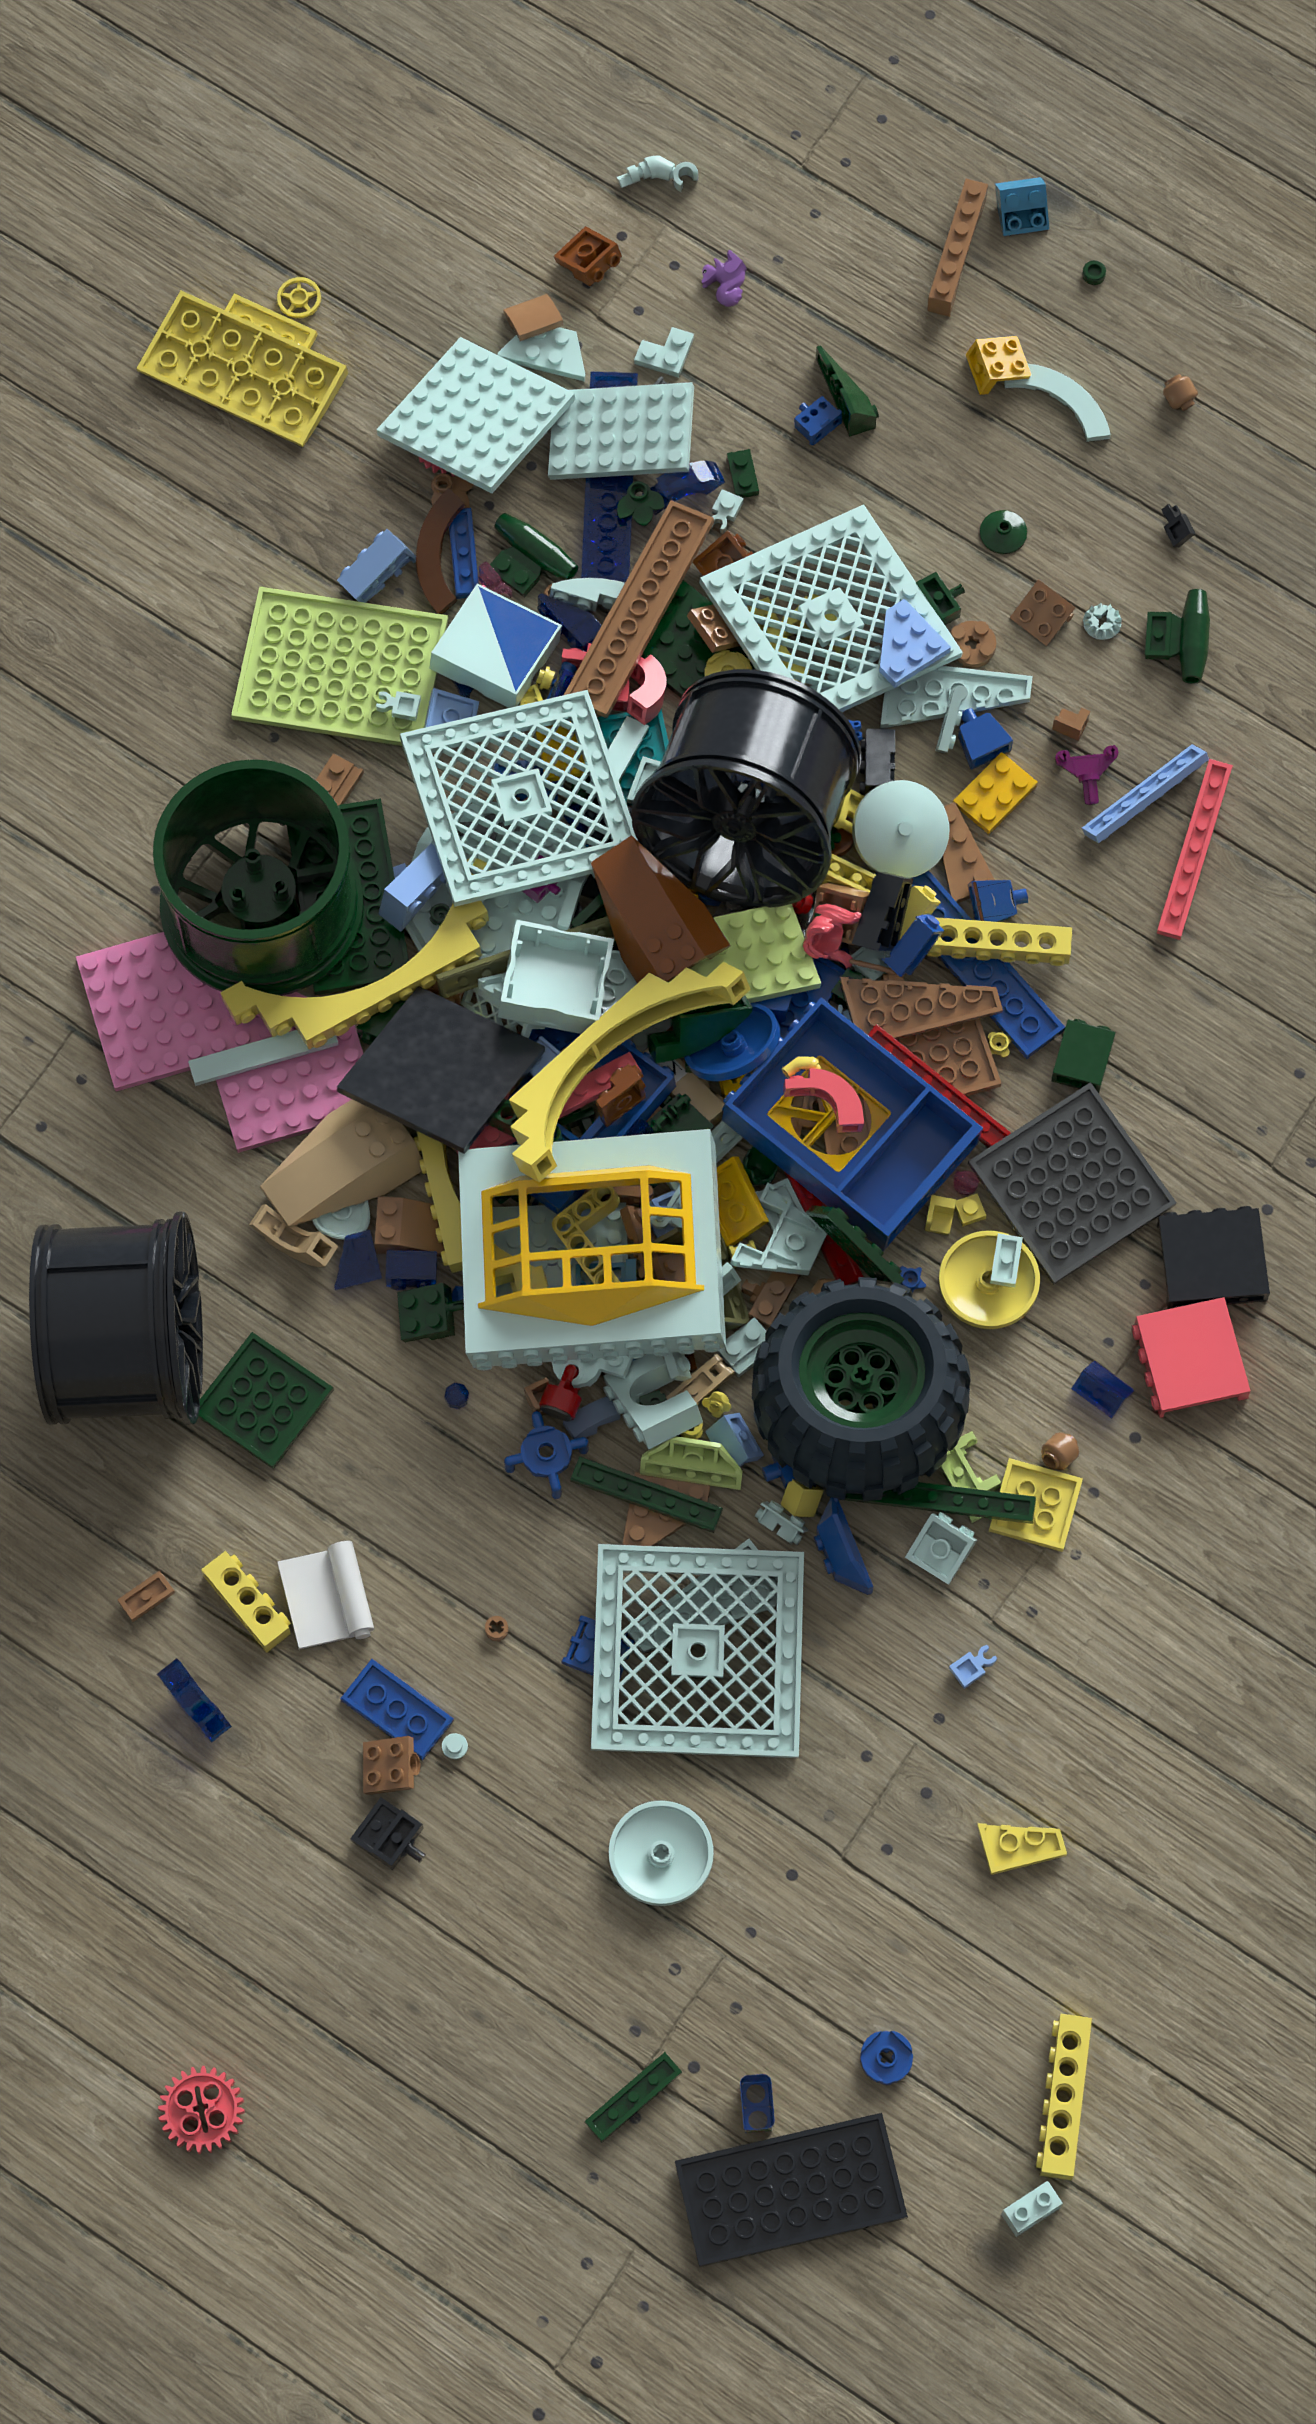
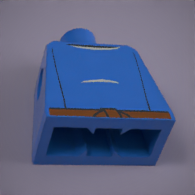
(995, 899)

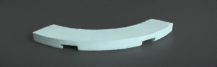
(1069, 394)

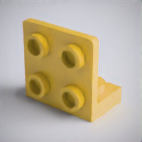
(996, 361)

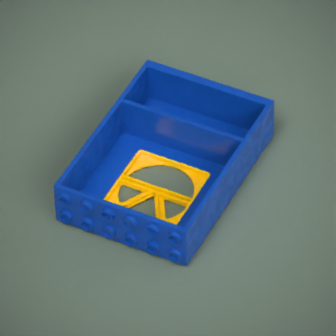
(912, 1139)

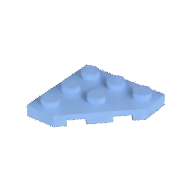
(908, 644)

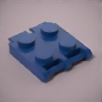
(584, 1655)

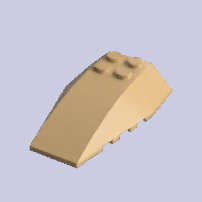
(342, 1164)

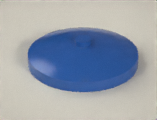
(740, 1049)

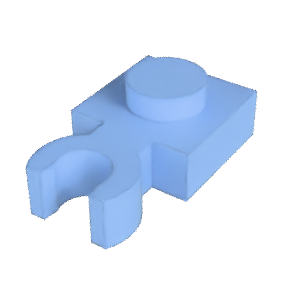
(969, 1668)

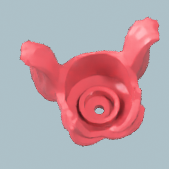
(826, 933)

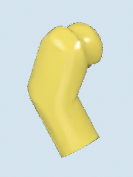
(800, 1063)

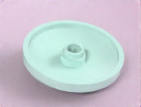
(900, 829)
(661, 1853)

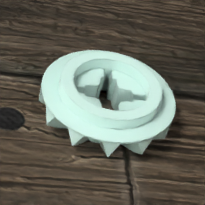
(1106, 630)

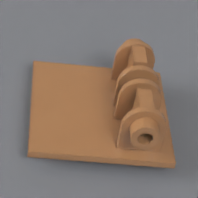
(1043, 612)

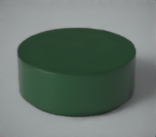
(1094, 272)

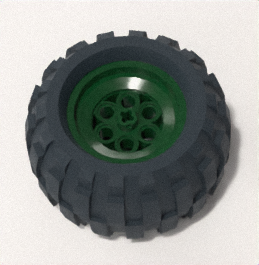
(885, 1342)

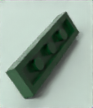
(633, 2097)

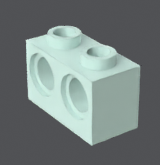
(1031, 2208)

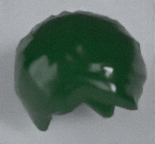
(759, 1167)

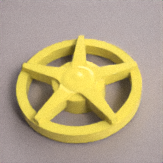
(299, 297)

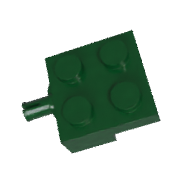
(941, 598)
(427, 1312)

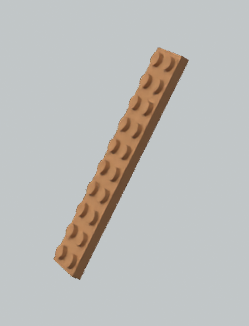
(640, 606)

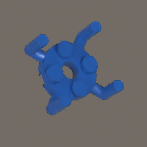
(546, 1466)

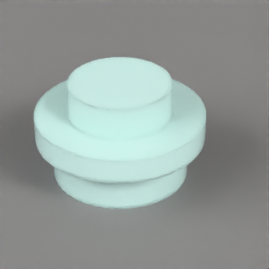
(454, 1746)

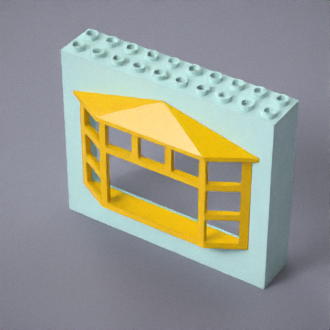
(603, 1317)

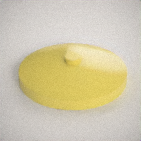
(967, 1286)

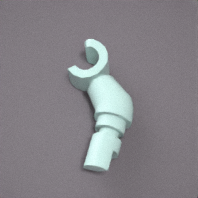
(660, 168)

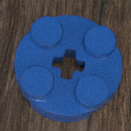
(885, 2072)

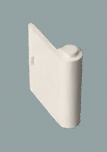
(326, 1596)

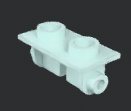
(774, 1515)

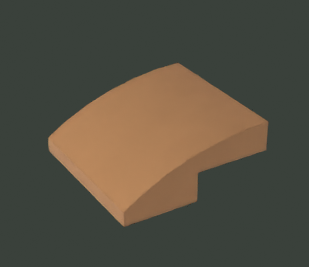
(533, 317)

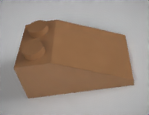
(405, 1226)

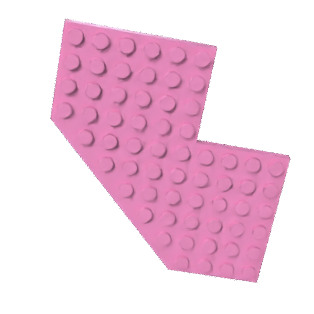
(161, 1016)

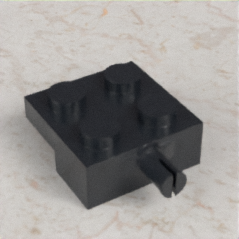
(388, 1834)

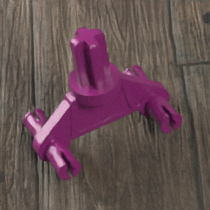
(1088, 769)

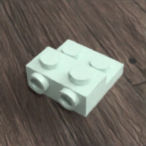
(941, 1547)

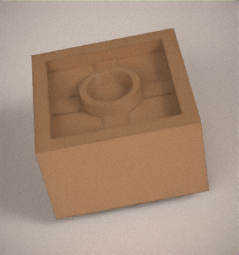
(846, 898)

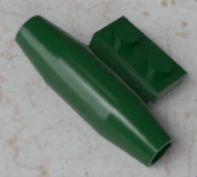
(529, 555)
(1182, 636)

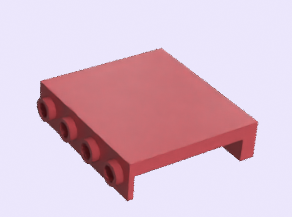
(1190, 1356)

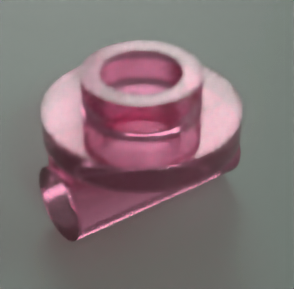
(965, 1182)

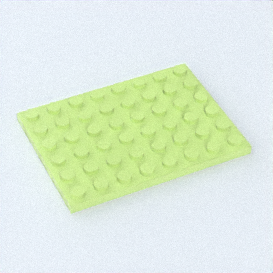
(326, 659)

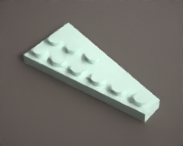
(929, 694)

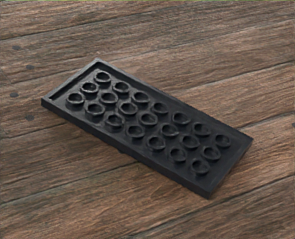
(790, 2189)

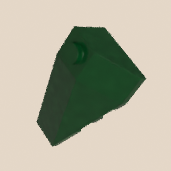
(856, 409)

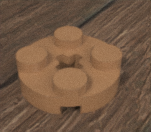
(982, 635)

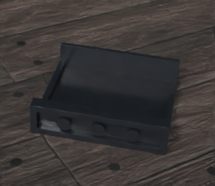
(1214, 1256)

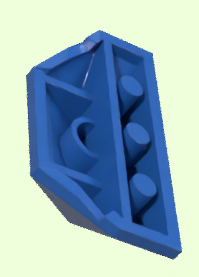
(841, 1549)

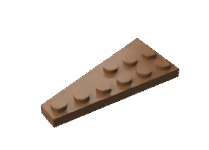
(915, 1007)

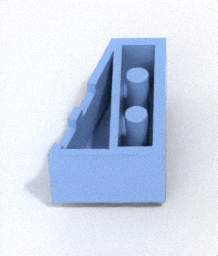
(375, 566)
(412, 889)

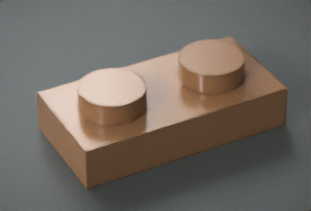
(146, 1596)

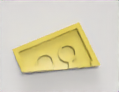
(1019, 1847)

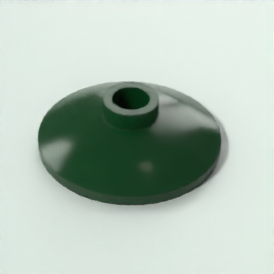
(999, 540)

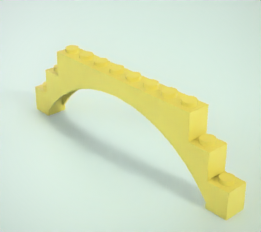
(647, 1003)
(333, 1015)
(447, 1211)

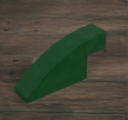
(697, 1030)

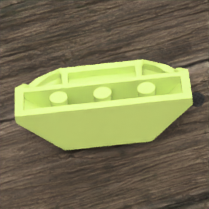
(692, 1462)

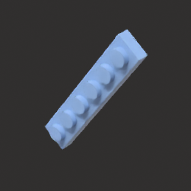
(1145, 793)

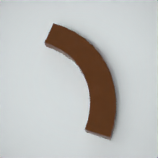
(430, 548)

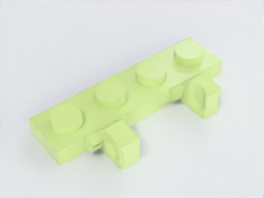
(960, 1473)

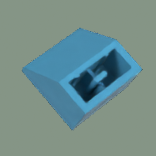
(1022, 206)

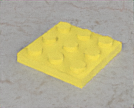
(1054, 1508)

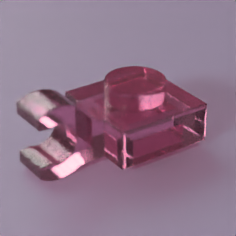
(490, 578)

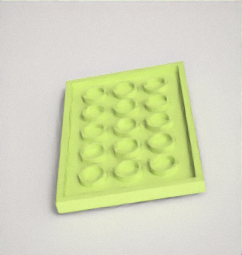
(768, 950)

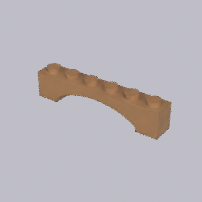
(956, 247)

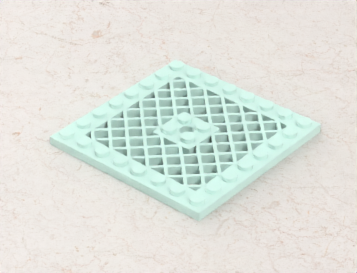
(852, 528)
(511, 722)
(705, 1740)

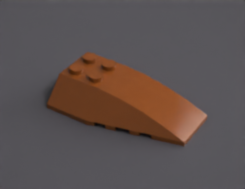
(653, 914)

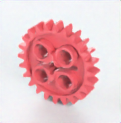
(224, 2104)

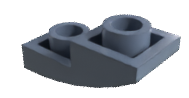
(590, 1417)

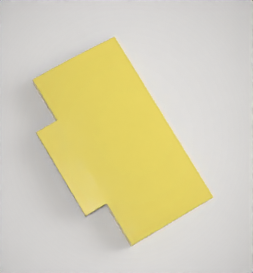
(245, 364)

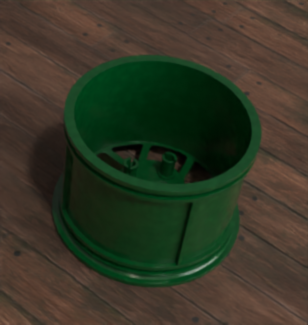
(257, 885)

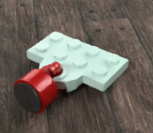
(563, 1400)

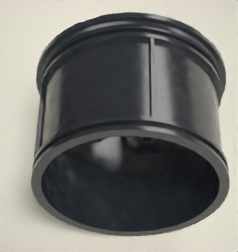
(728, 834)
(116, 1321)

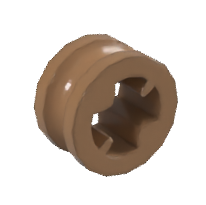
(496, 1636)

